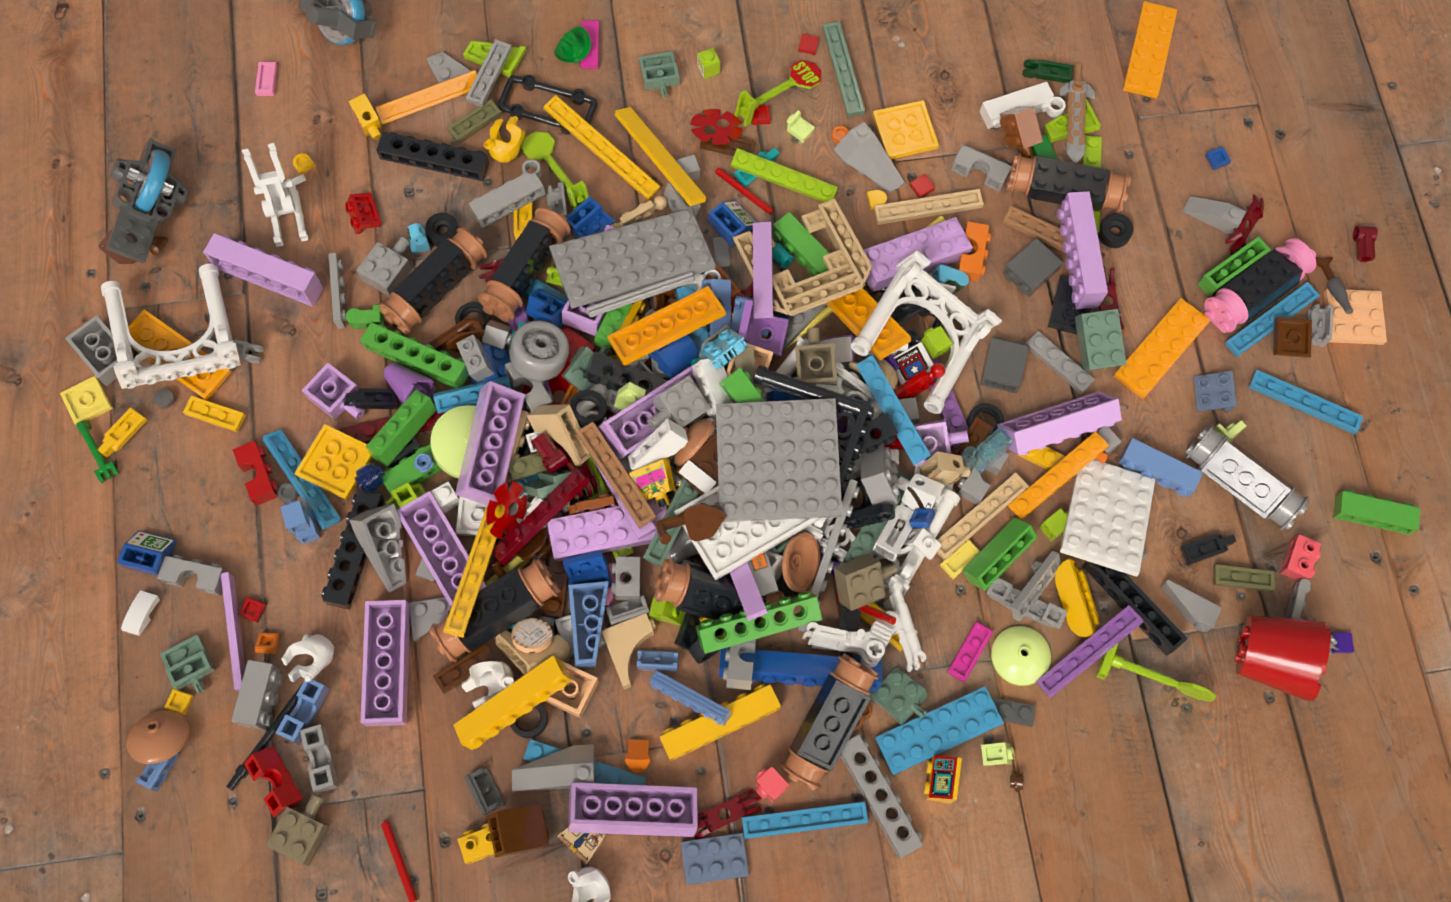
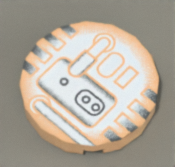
(532, 635)

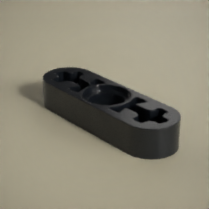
(870, 515)

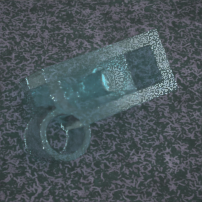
(987, 452)

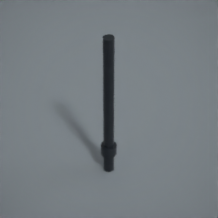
(241, 770)

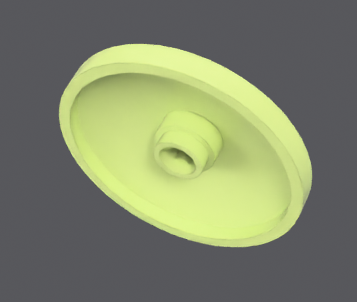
(451, 437)

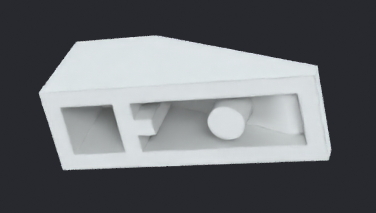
(659, 445)

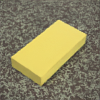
(959, 559)

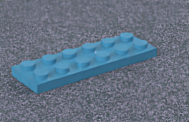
(939, 730)

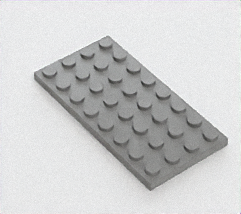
(630, 257)

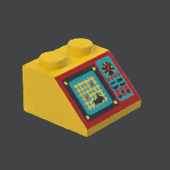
(942, 779)

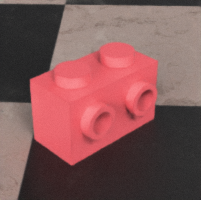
(1301, 558)
(770, 784)

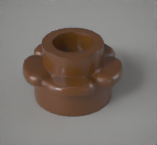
(1016, 781)

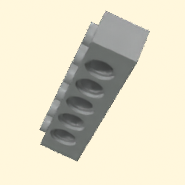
(868, 789)

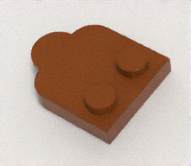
(604, 501)

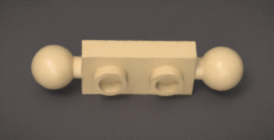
(642, 212)

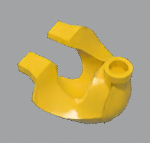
(503, 151)

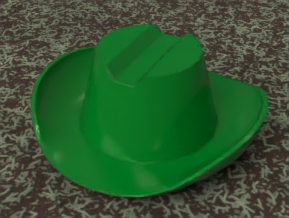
(573, 46)

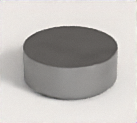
(164, 398)
(287, 492)

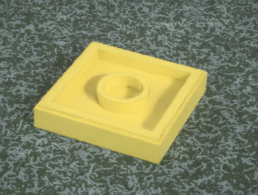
(86, 400)

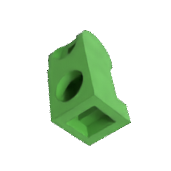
(362, 318)

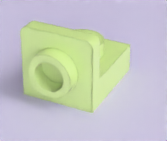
(799, 127)
(628, 395)
(1231, 431)
(997, 754)

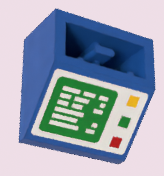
(730, 220)
(146, 552)

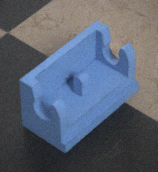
(657, 660)
(155, 774)

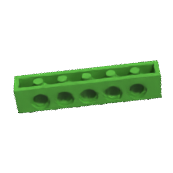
(376, 334)
(809, 613)

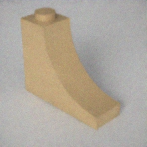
(562, 426)
(624, 640)
(528, 661)

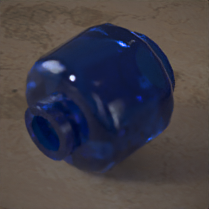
(369, 477)

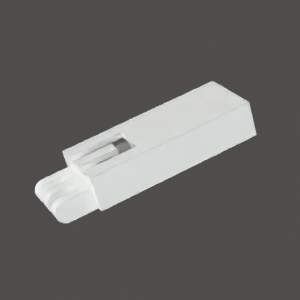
(892, 539)

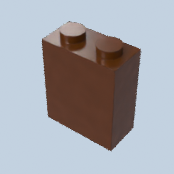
(518, 830)

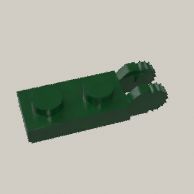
(1048, 70)

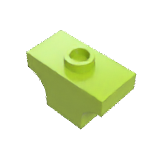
(405, 494)
(666, 612)

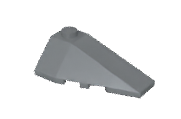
(865, 153)
(380, 538)
(557, 770)

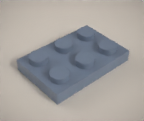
(714, 859)

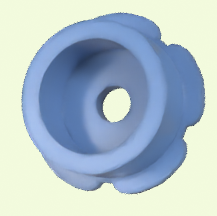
(423, 458)

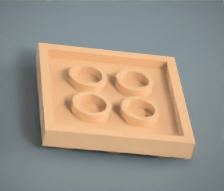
(1364, 324)

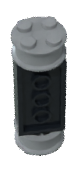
(1247, 478)

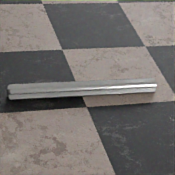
(640, 294)

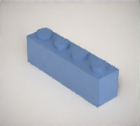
(1164, 468)

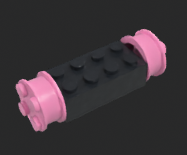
(1260, 285)

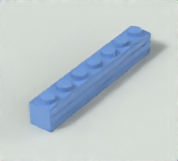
(690, 698)

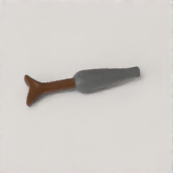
(1335, 284)

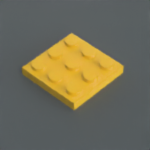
(905, 129)
(334, 462)

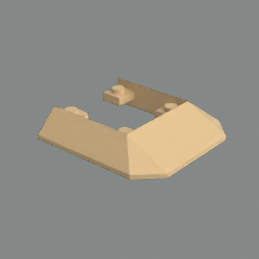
(846, 266)

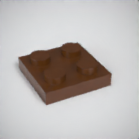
(1292, 337)

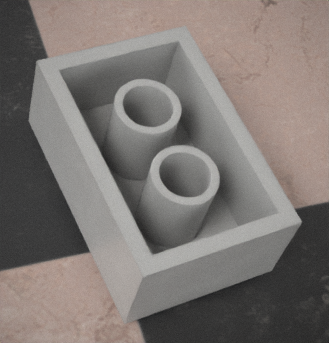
(96, 348)
(880, 476)
(258, 695)

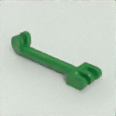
(104, 468)

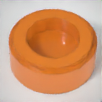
(839, 133)

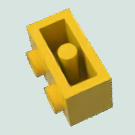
(476, 845)

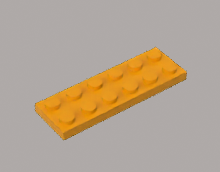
(1150, 50)
(854, 313)
(666, 325)
(157, 336)
(1161, 348)

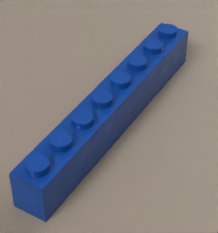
(793, 667)

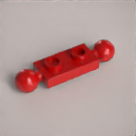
(920, 382)

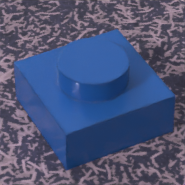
(1218, 158)
(922, 517)

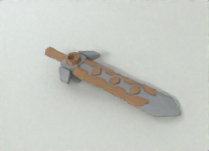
(1077, 94)

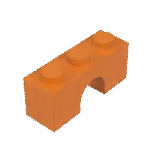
(978, 237)

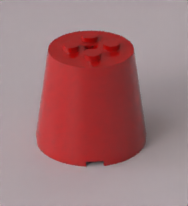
(1284, 654)

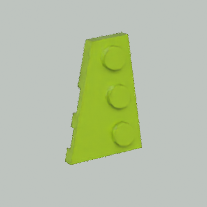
(478, 52)
(1058, 128)

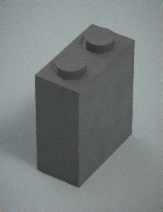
(1032, 267)
(1004, 365)

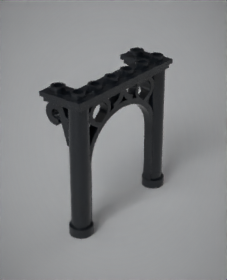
(849, 405)

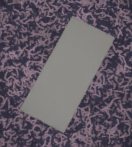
(721, 252)

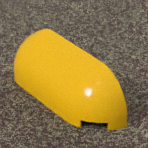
(1076, 599)

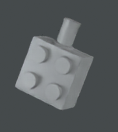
(385, 267)
(679, 404)

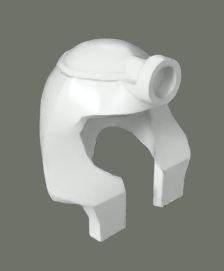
(316, 646)
(493, 674)
(589, 884)

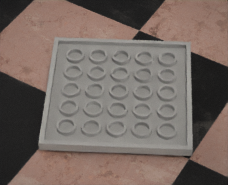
(778, 460)

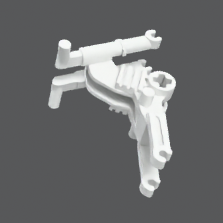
(279, 194)
(877, 638)

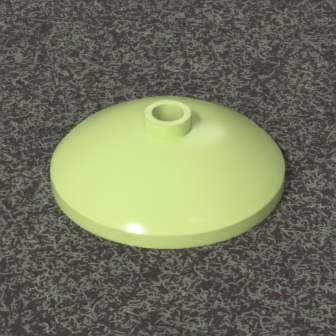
(1010, 662)

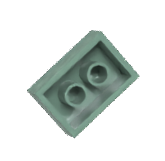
(1100, 340)

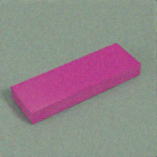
(592, 59)
(970, 652)

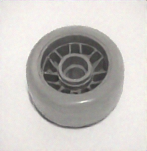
(539, 350)

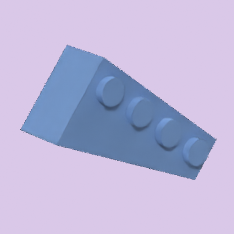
(587, 615)

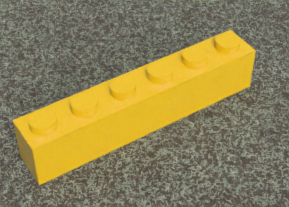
(512, 703)
(704, 731)

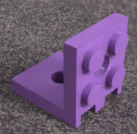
(752, 329)

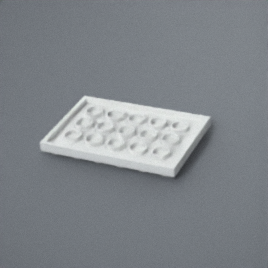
(1108, 517)
(740, 541)

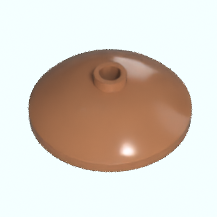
(697, 435)
(801, 562)
(158, 736)

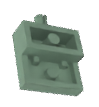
(659, 72)
(575, 372)
(546, 483)
(187, 664)
(900, 696)

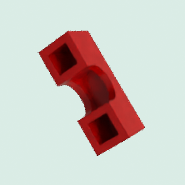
(262, 487)
(269, 766)

